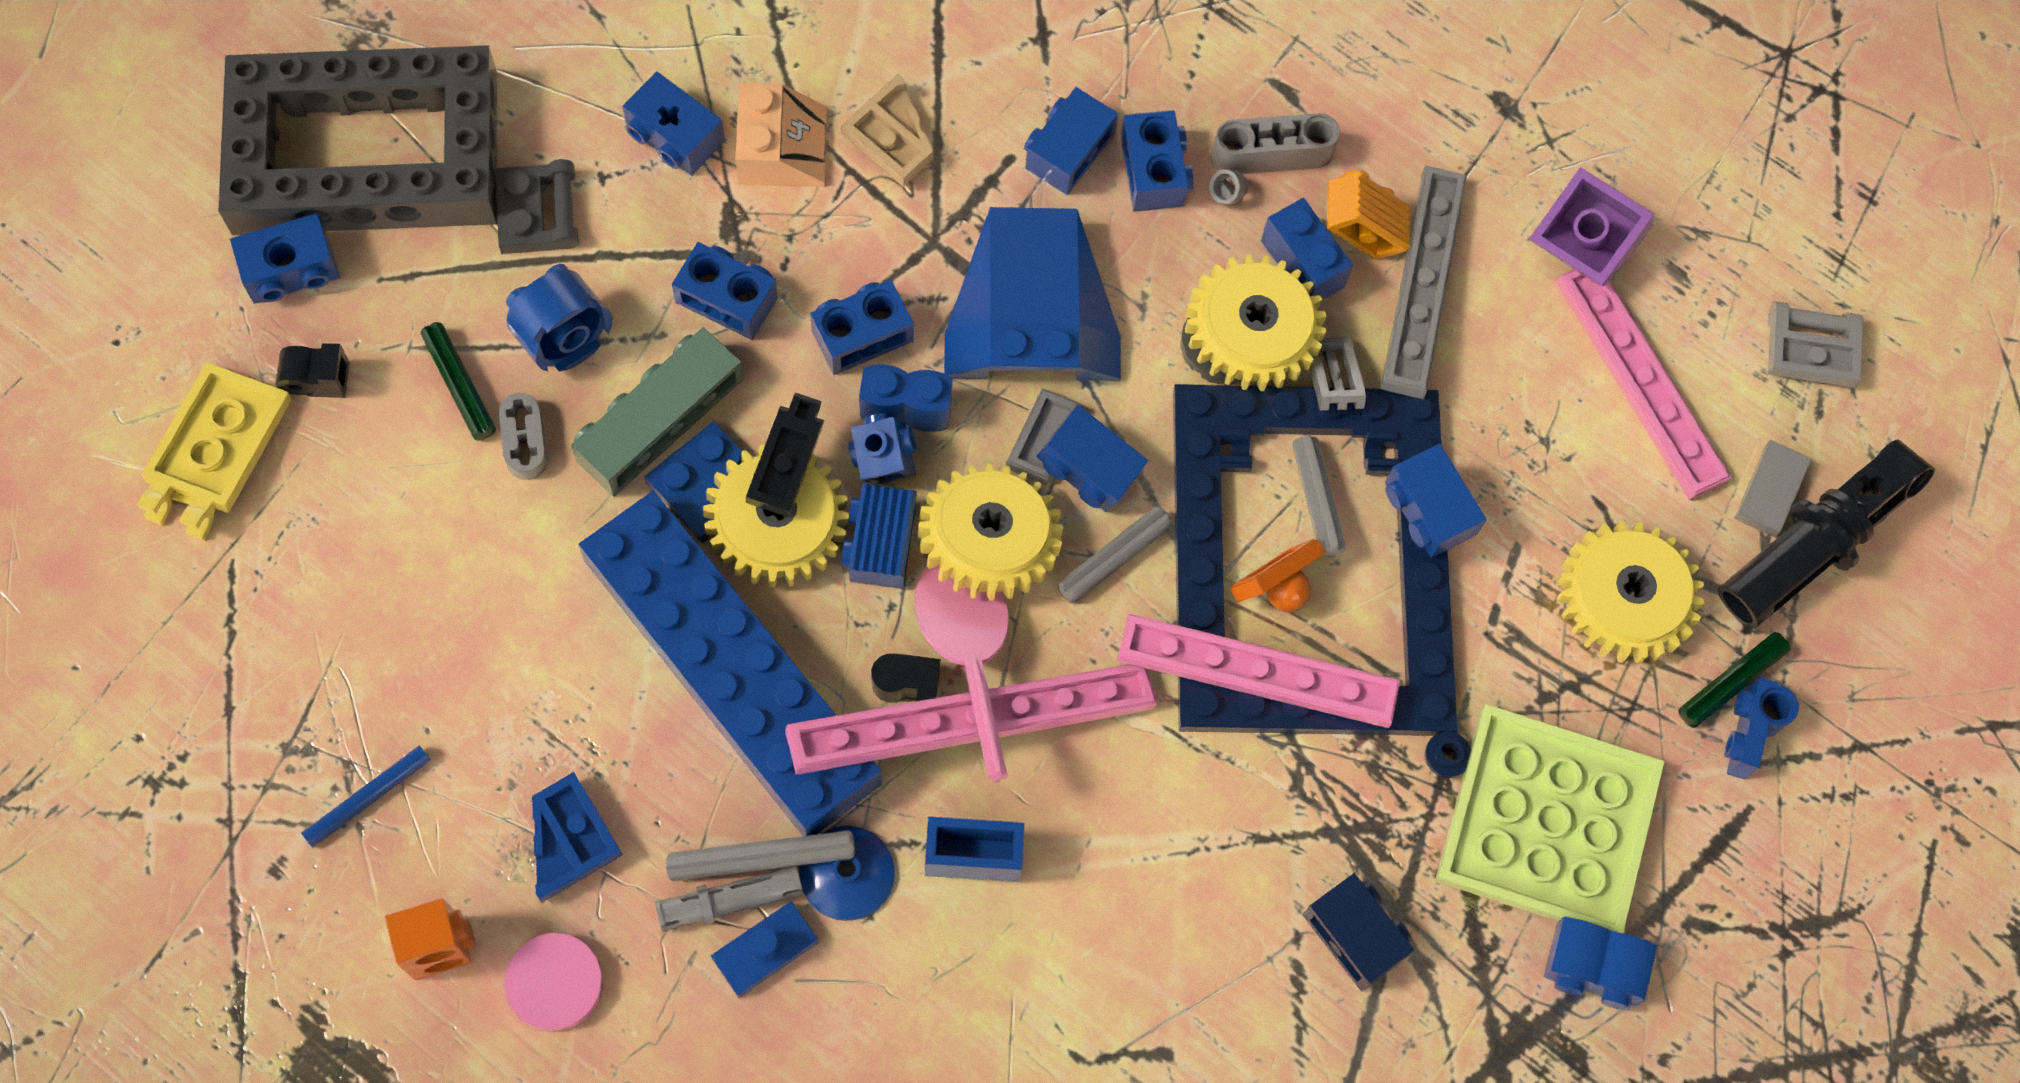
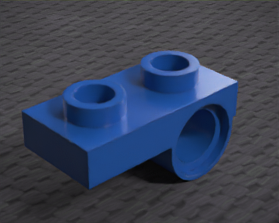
(1754, 726)

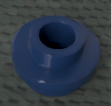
(1439, 764)

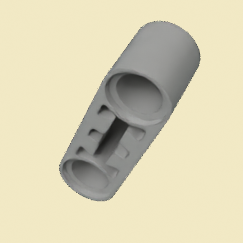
(1279, 143)

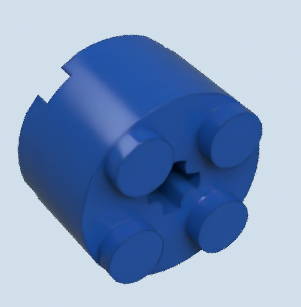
(557, 319)

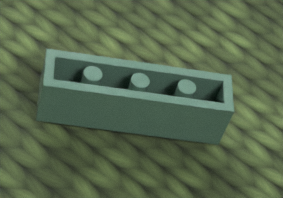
(657, 411)

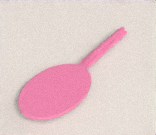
(968, 634)

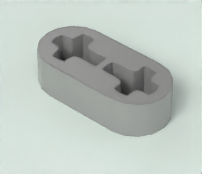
(513, 437)

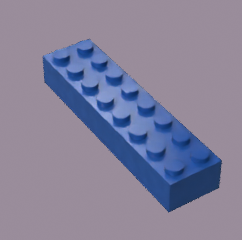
(722, 657)

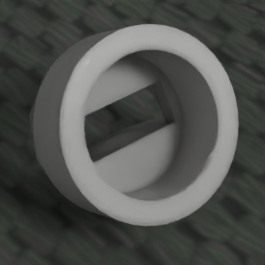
(1223, 191)

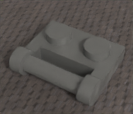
(521, 207)

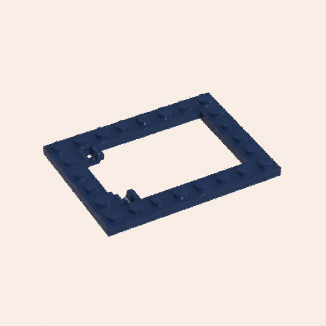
(1229, 416)

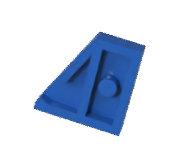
(689, 472)
(568, 837)

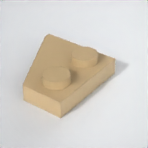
(890, 132)

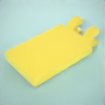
(211, 447)

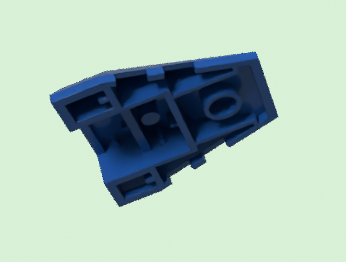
(1033, 301)

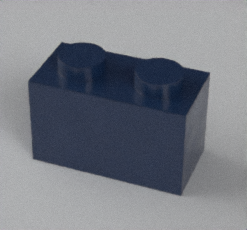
(1359, 930)

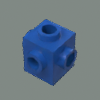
(883, 449)

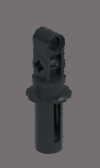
(1825, 534)

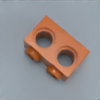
(430, 938)

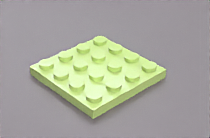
(1550, 820)

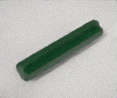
(458, 381)
(1734, 679)

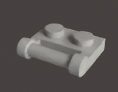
(1814, 355)

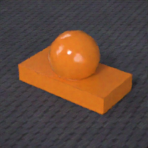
(1281, 578)

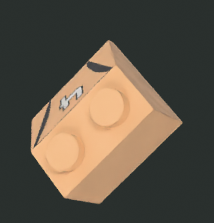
(779, 137)

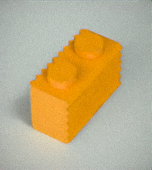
(1367, 215)

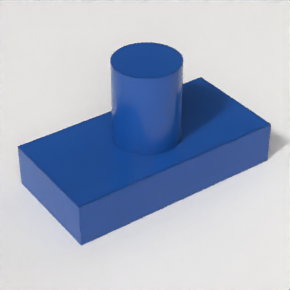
(764, 949)

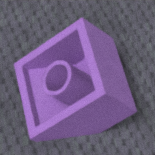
(1593, 227)

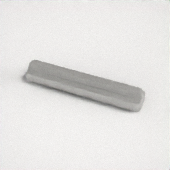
(1319, 495)
(1114, 554)

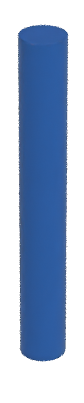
(365, 796)

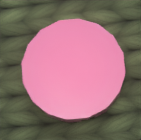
(553, 982)

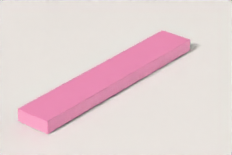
(1645, 384)
(1259, 670)

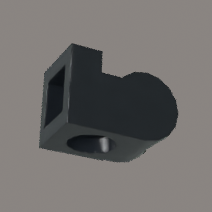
(313, 370)
(905, 677)

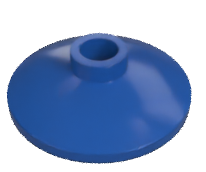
(854, 895)

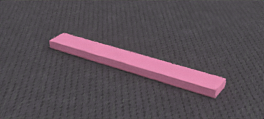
(952, 721)

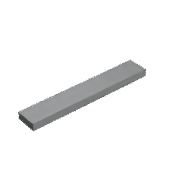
(1423, 283)

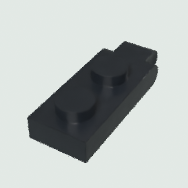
(786, 456)

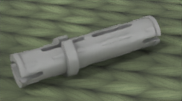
(728, 898)

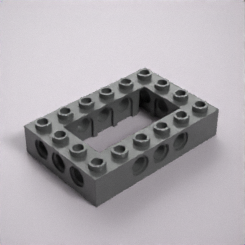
(370, 196)

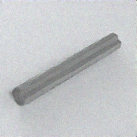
(760, 855)

